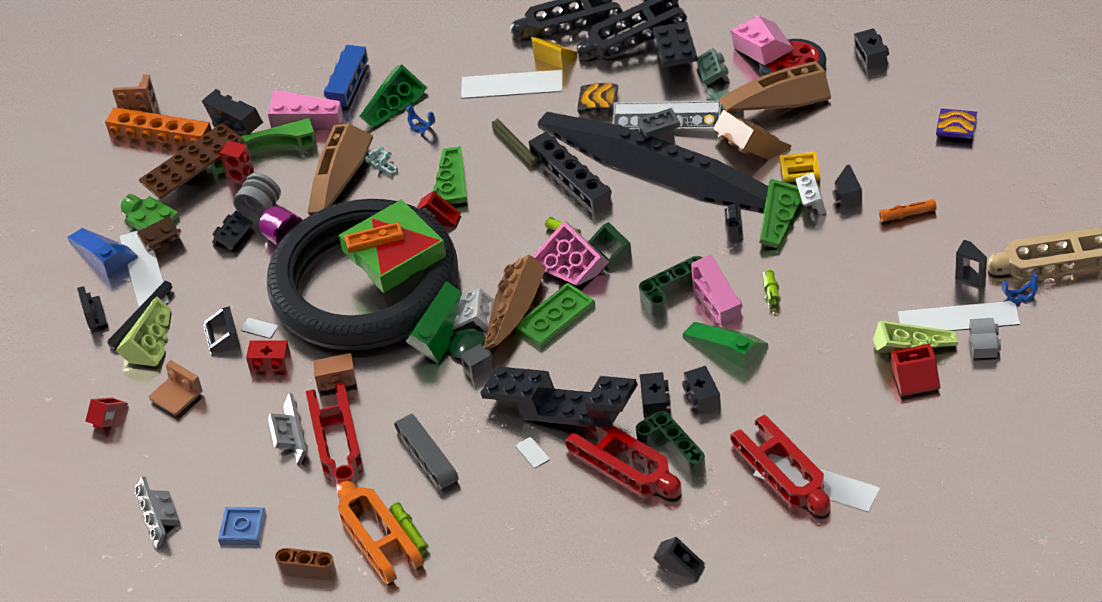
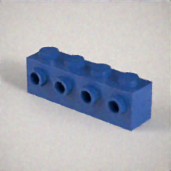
(346, 74)

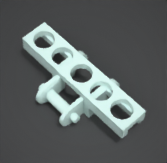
(383, 161)

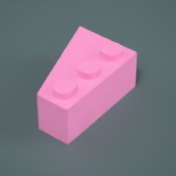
(715, 290)

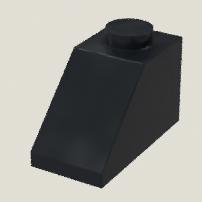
(847, 188)
(678, 558)

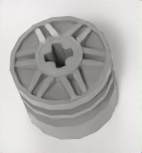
(256, 196)

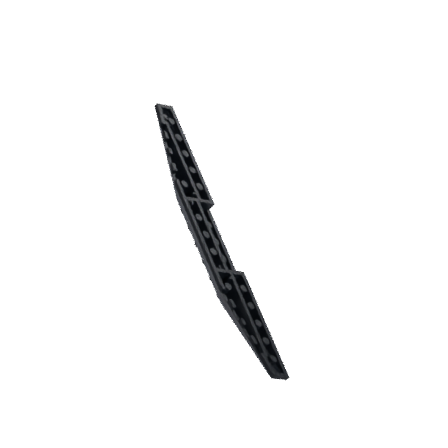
(658, 160)

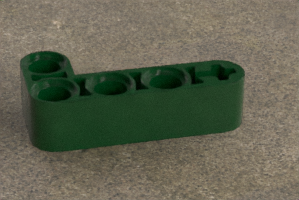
(664, 284)
(665, 429)

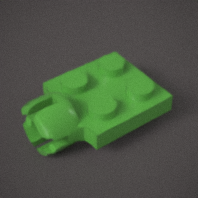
(145, 212)

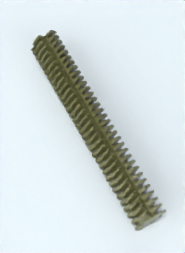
(514, 142)

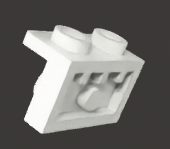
(810, 192)

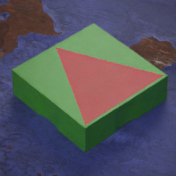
(396, 261)

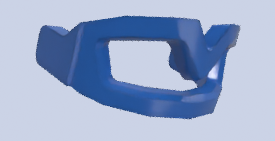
(412, 115)
(1033, 284)

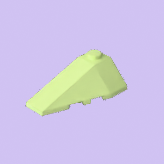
(896, 336)
(146, 338)

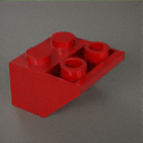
(915, 369)

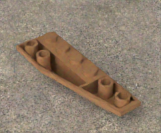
(781, 89)
(337, 164)
(513, 298)

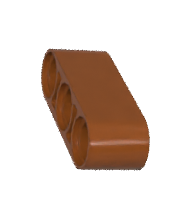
(305, 563)

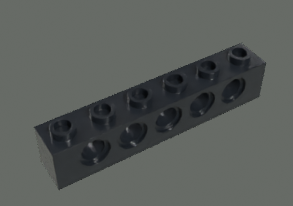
(570, 172)

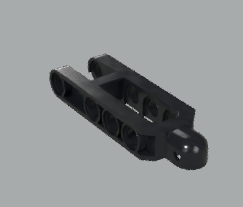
(592, 10)
(650, 11)

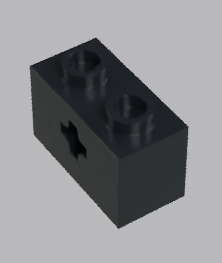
(871, 48)
(701, 389)
(653, 393)

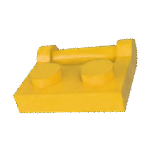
(798, 163)

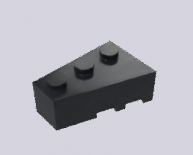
(236, 115)

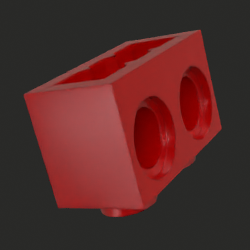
(236, 161)

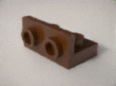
(158, 234)

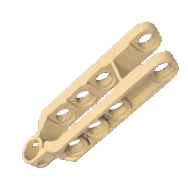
(1074, 241)

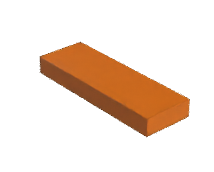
(374, 237)

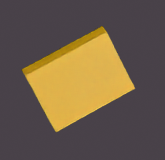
(552, 53)

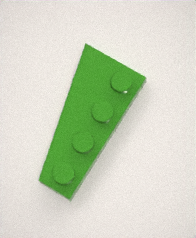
(451, 178)
(779, 209)

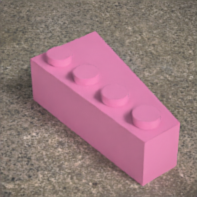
(292, 107)

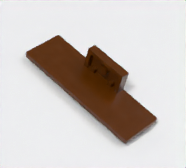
(189, 161)

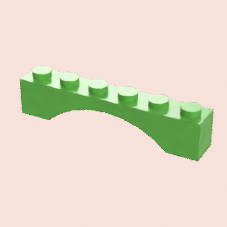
(294, 134)

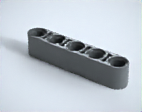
(426, 451)

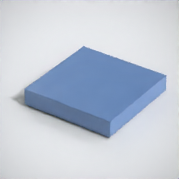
(241, 525)

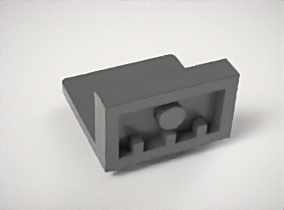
(659, 124)

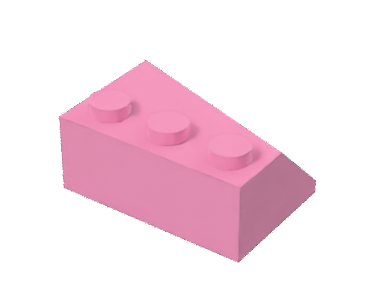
(760, 40)
(570, 256)

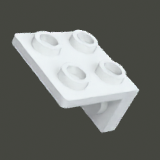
(474, 307)

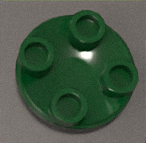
(464, 341)

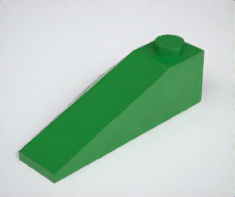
(394, 94)
(436, 325)
(730, 345)

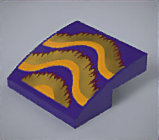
(956, 123)

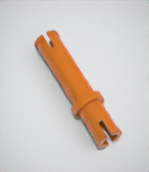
(899, 212)

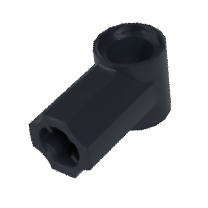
(733, 223)

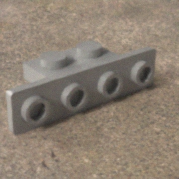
(287, 429)
(157, 509)

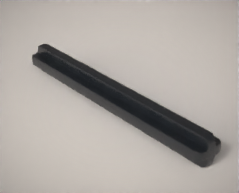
(120, 334)

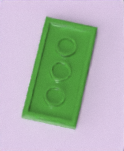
(554, 315)

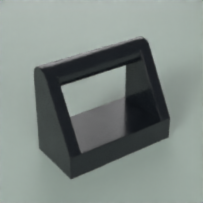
(963, 271)
(227, 341)

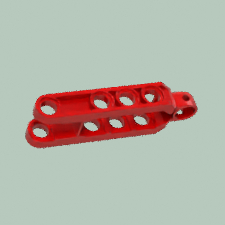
(333, 416)
(596, 455)
(810, 495)

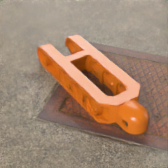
(384, 547)

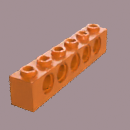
(155, 127)

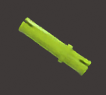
(407, 525)

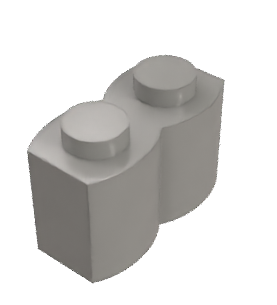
(983, 337)

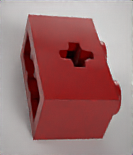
(268, 355)

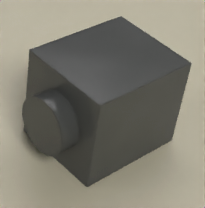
(476, 361)

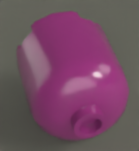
(277, 222)

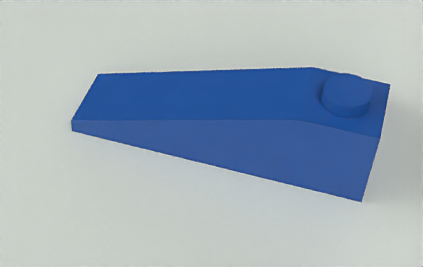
(102, 251)

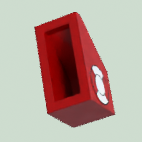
(439, 209)
(104, 411)

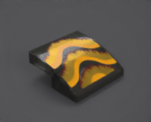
(598, 98)

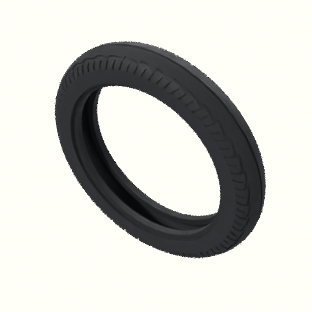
(349, 331)

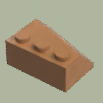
(749, 136)

